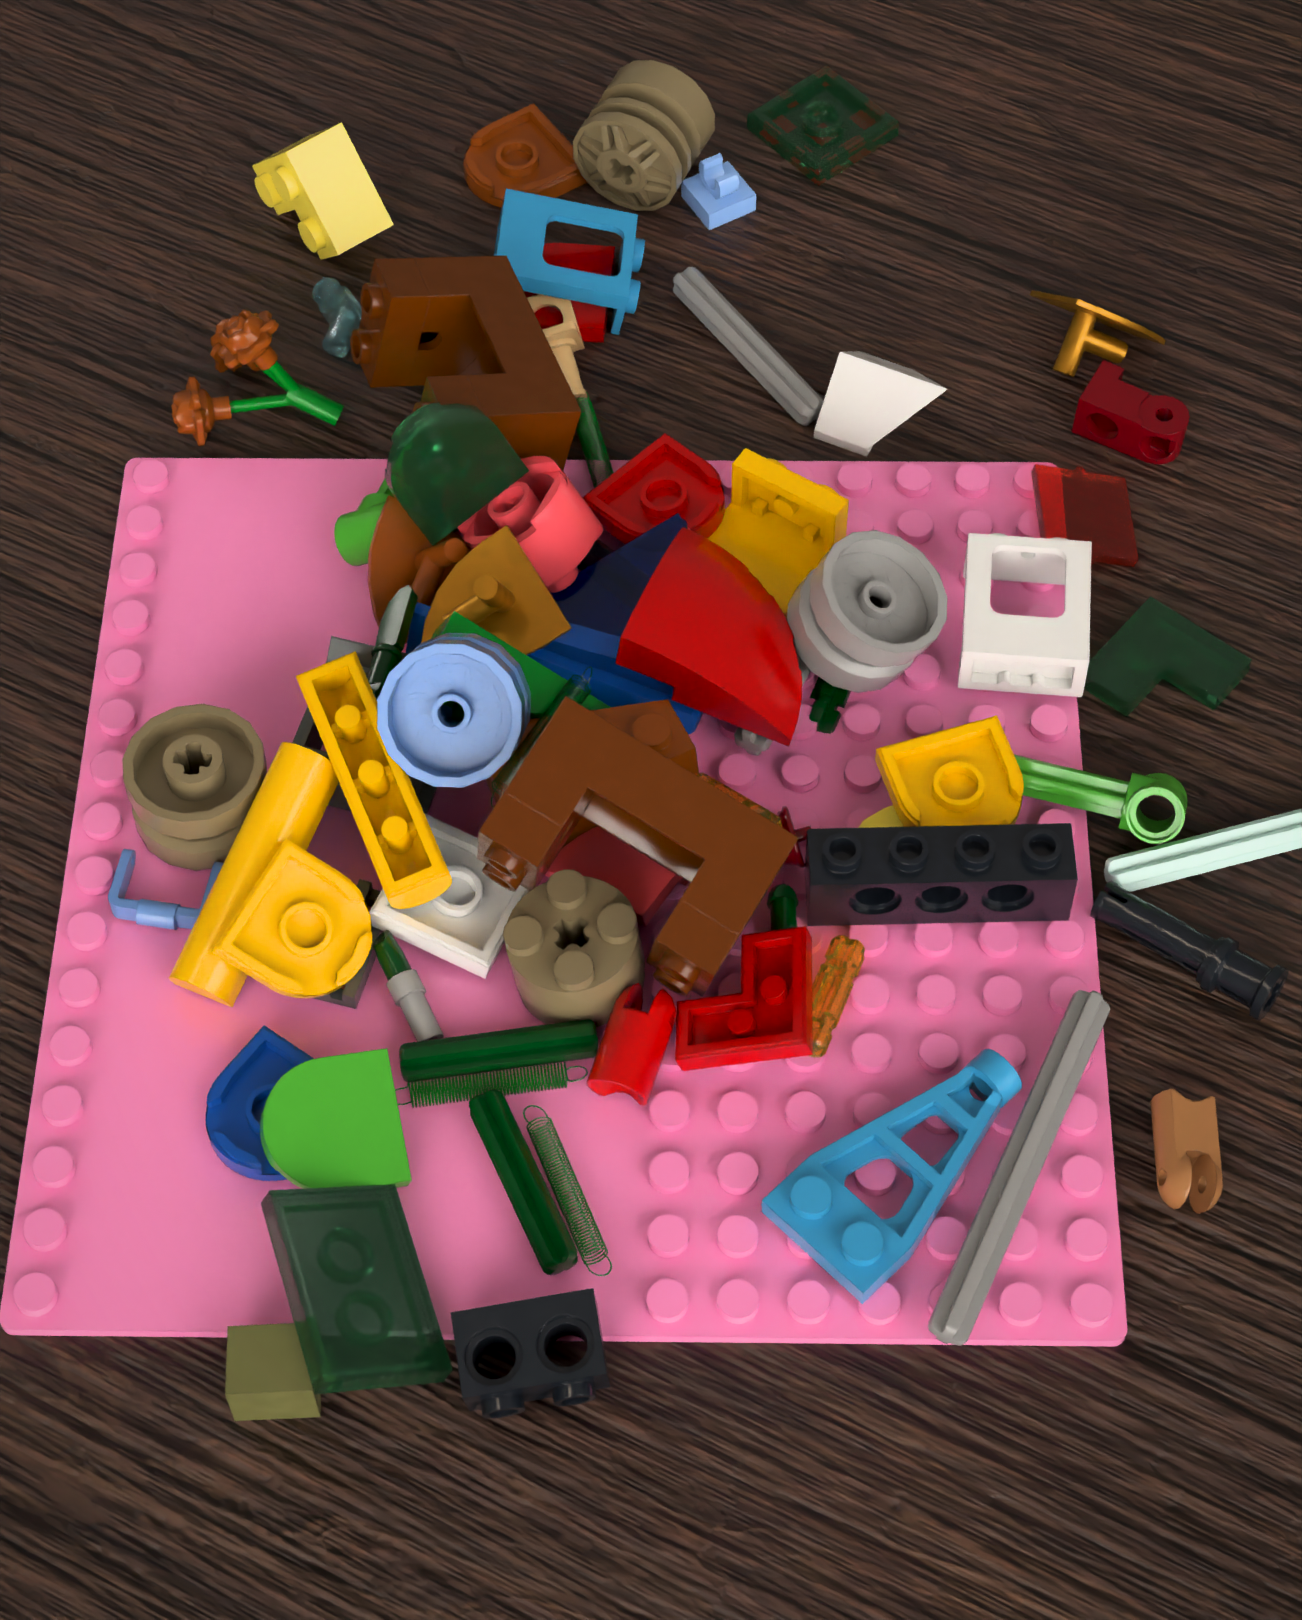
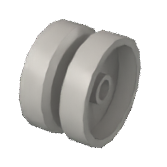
(867, 611)

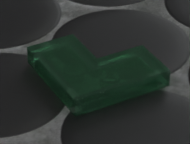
(1168, 647)

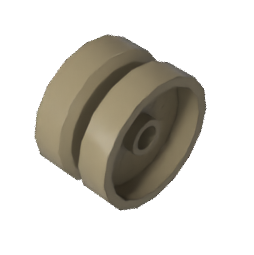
(193, 782)

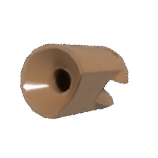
(1186, 1150)

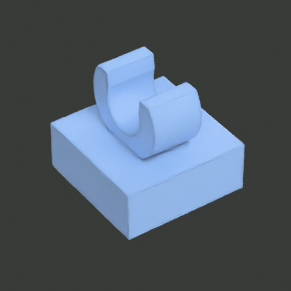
(718, 193)

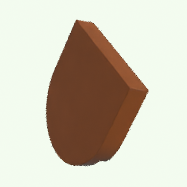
(520, 155)

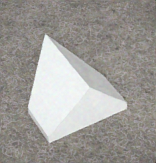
(870, 400)

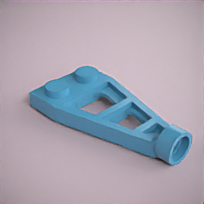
(844, 1232)

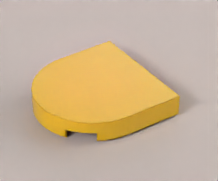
(954, 777)
(299, 927)

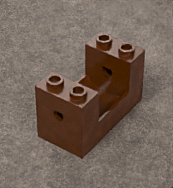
(469, 341)
(655, 807)

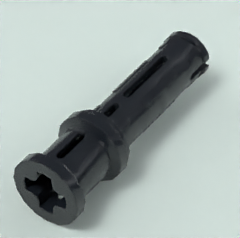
(1215, 962)

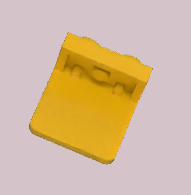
(779, 523)

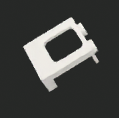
(1022, 650)

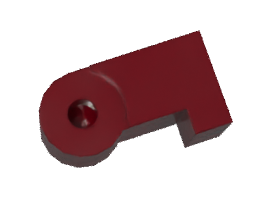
(1130, 417)

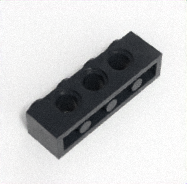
(939, 874)

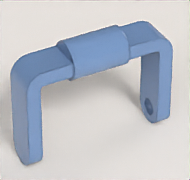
(151, 912)

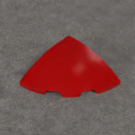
(716, 639)

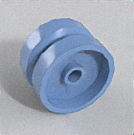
(421, 729)

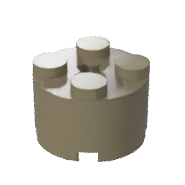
(573, 948)

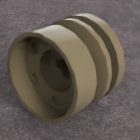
(644, 135)

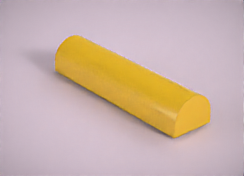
(374, 784)
(285, 807)

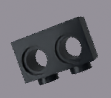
(529, 1331)

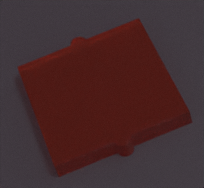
(1086, 509)

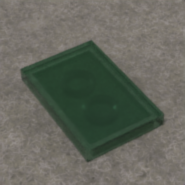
(355, 1288)

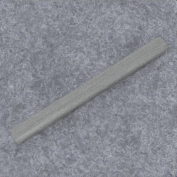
(1018, 1169)

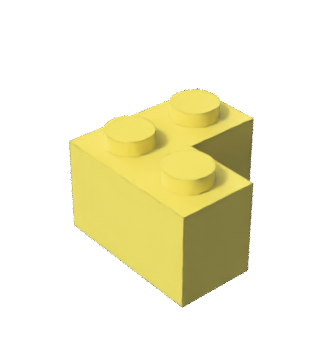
(326, 188)

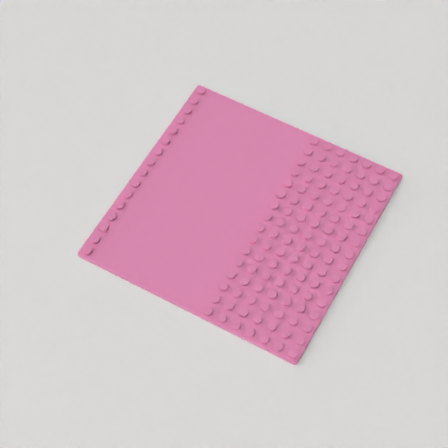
(141, 1231)

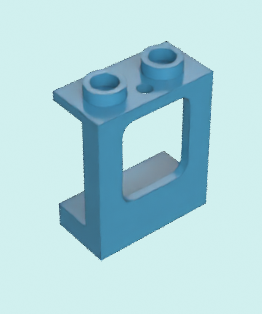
(522, 240)

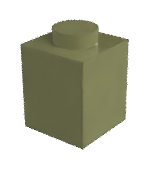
(268, 1374)

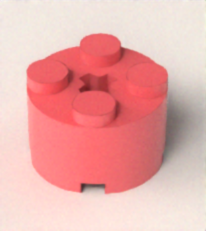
(545, 518)

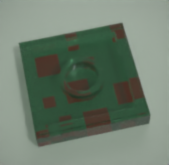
(822, 125)

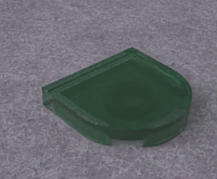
(449, 466)

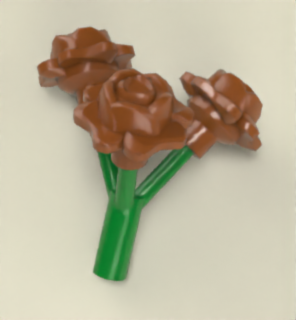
(247, 342)

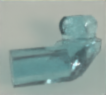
(340, 311)

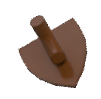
(405, 557)

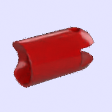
(633, 1045)

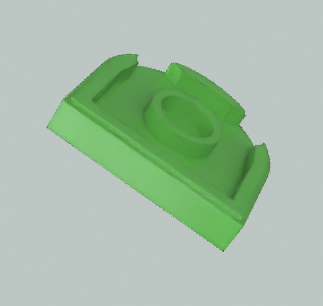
(336, 1123)

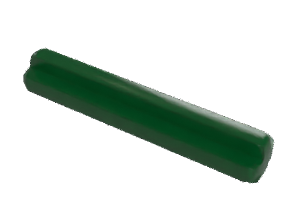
(498, 1050)
(523, 1182)

